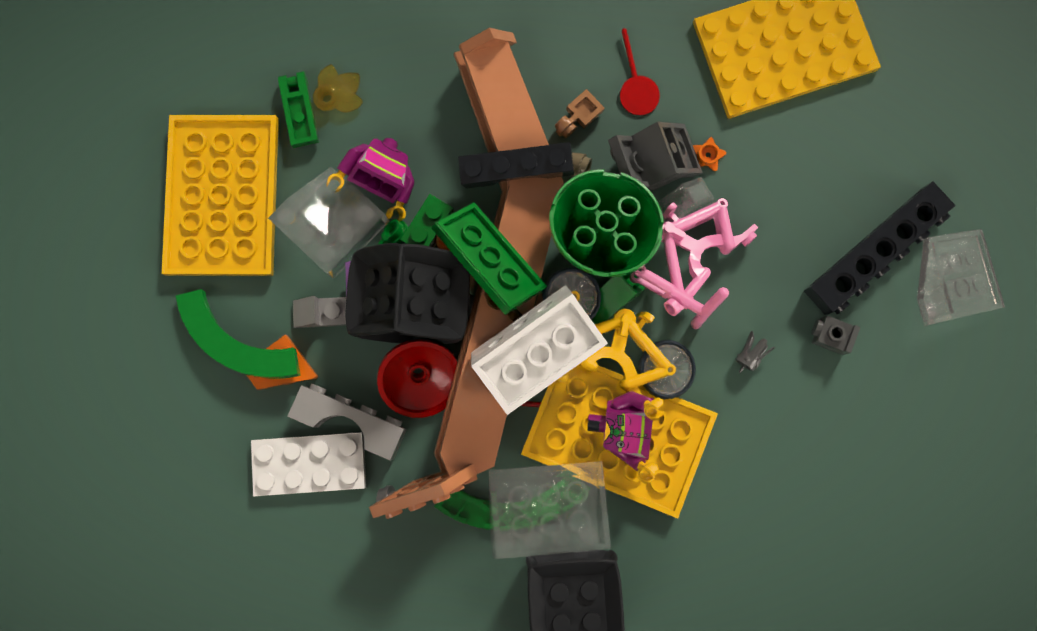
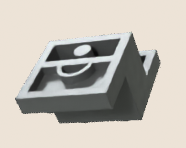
(656, 154)

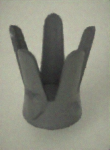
(752, 358)

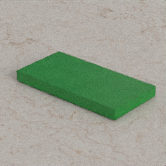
(489, 257)

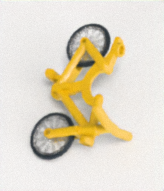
(664, 367)

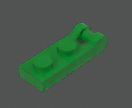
(298, 110)

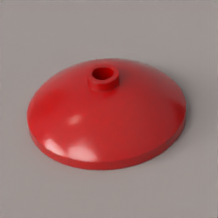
(415, 393)

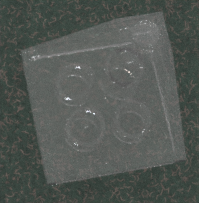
(956, 278)

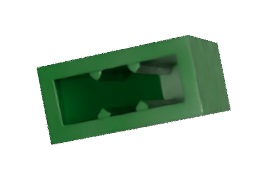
(615, 296)

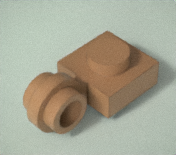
(583, 110)

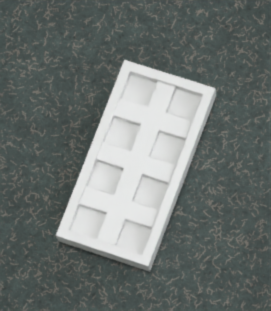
(308, 464)

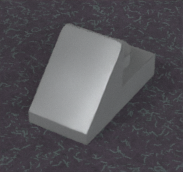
(319, 312)

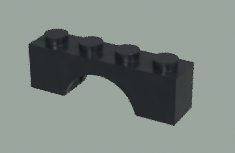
(506, 165)

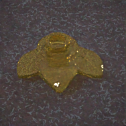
(340, 87)

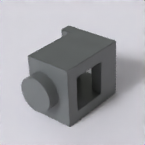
(823, 335)

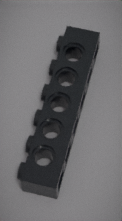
(929, 201)

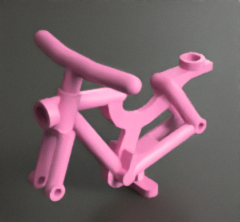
(674, 236)

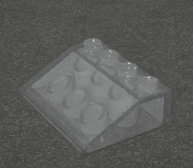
(548, 510)

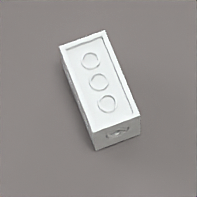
(536, 350)

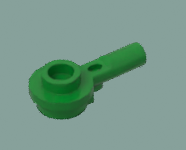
(393, 232)

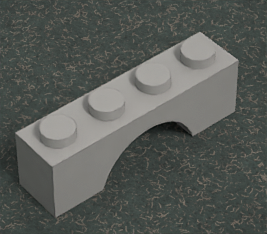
(315, 408)

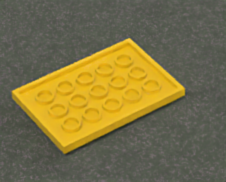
(783, 50)
(220, 195)
(676, 440)

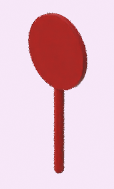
(639, 93)

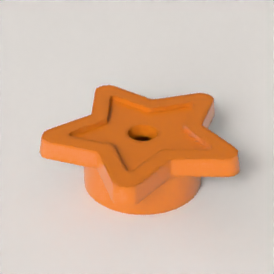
(709, 147)

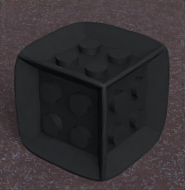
(407, 294)
(575, 592)

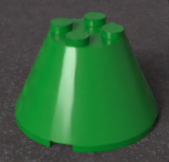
(606, 223)

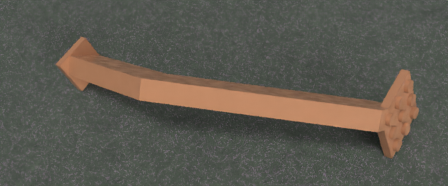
(472, 415)

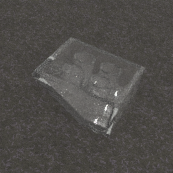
(329, 223)

